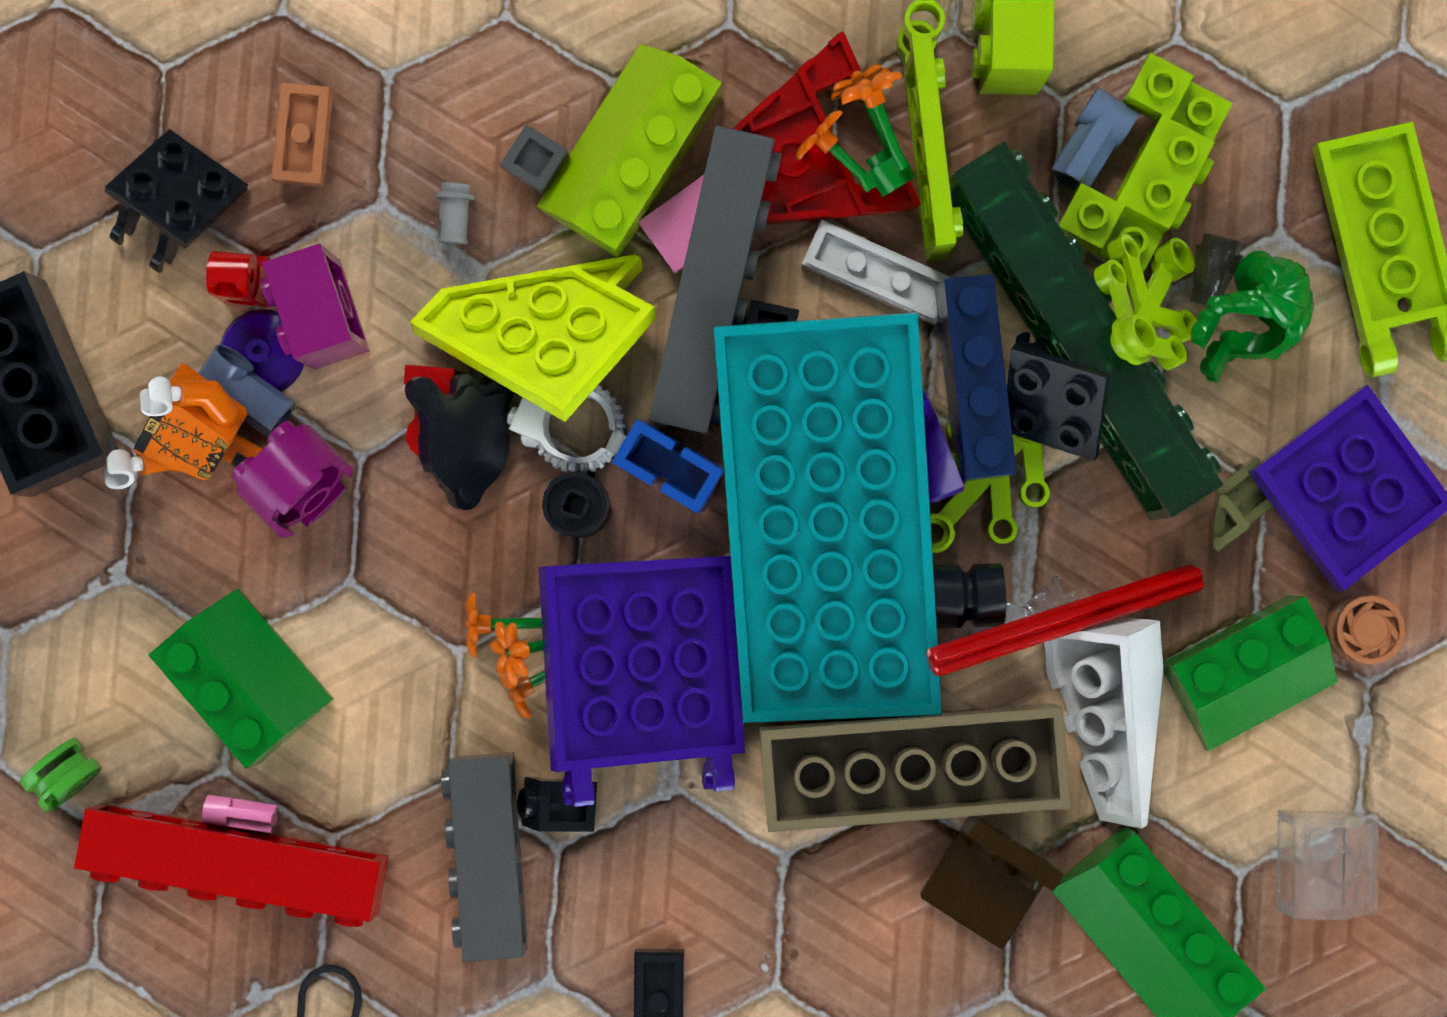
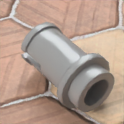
(453, 213)

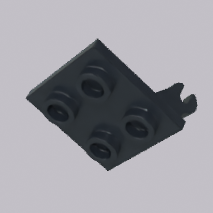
(174, 190)
(1055, 399)

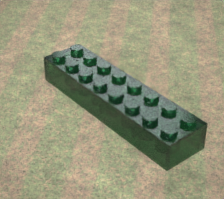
(1063, 304)

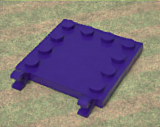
(641, 668)

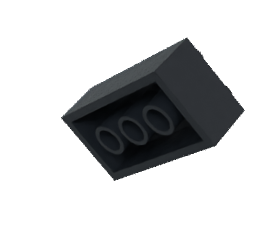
(47, 406)

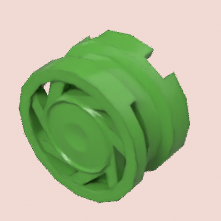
(60, 775)

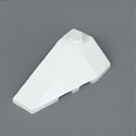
(1112, 702)

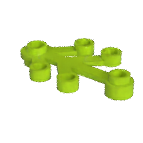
(1133, 332)
(999, 496)

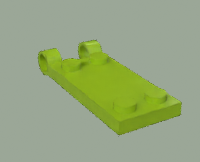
(923, 80)
(1385, 238)

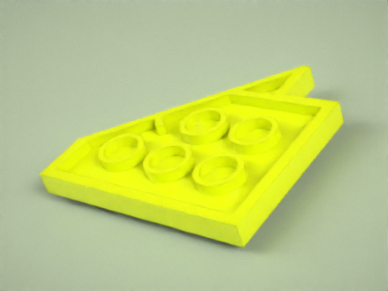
(542, 330)

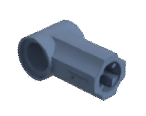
(1098, 131)
(263, 402)

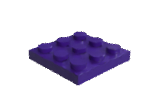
(1351, 488)

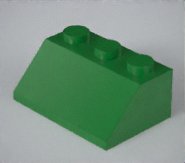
(1252, 670)
(241, 678)

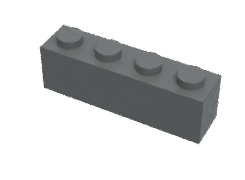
(486, 857)

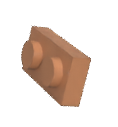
(302, 134)

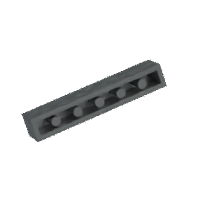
(713, 275)

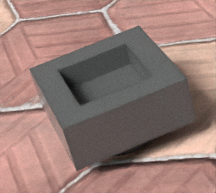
(534, 159)

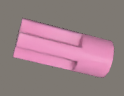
(239, 814)

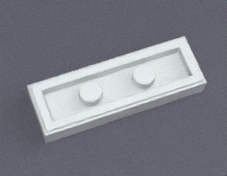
(874, 271)

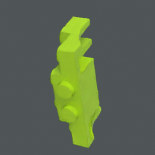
(1163, 169)

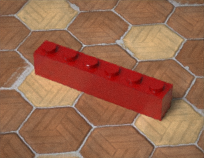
(231, 863)

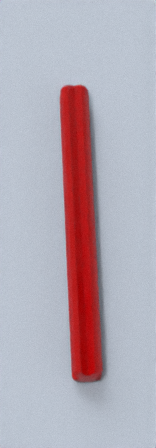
(1064, 620)

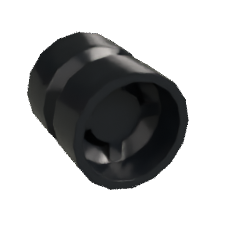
(576, 505)
(970, 595)

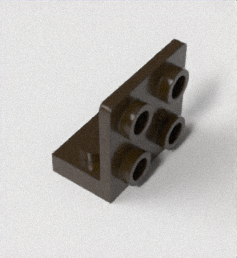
(988, 881)

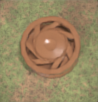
(1365, 629)

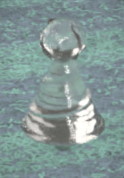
(1048, 598)

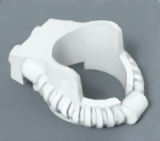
(533, 426)

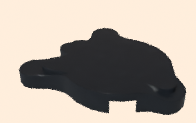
(462, 434)

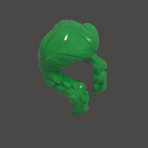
(1266, 288)

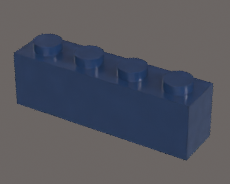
(975, 377)

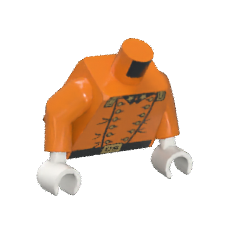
(187, 430)

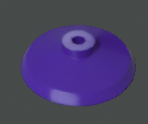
(256, 339)

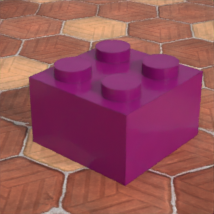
(314, 307)

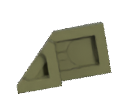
(1237, 505)

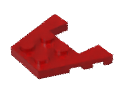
(817, 183)

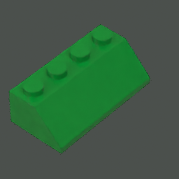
(1155, 932)

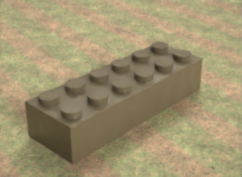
(914, 767)

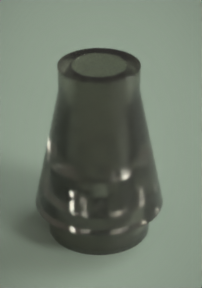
(1214, 266)

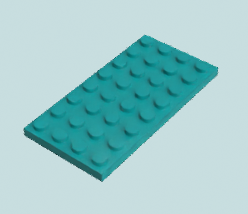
(829, 517)

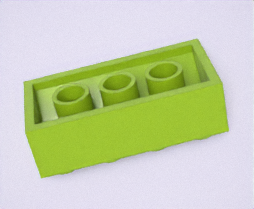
(631, 148)

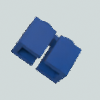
(654, 454)

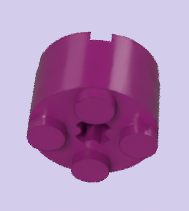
(291, 478)

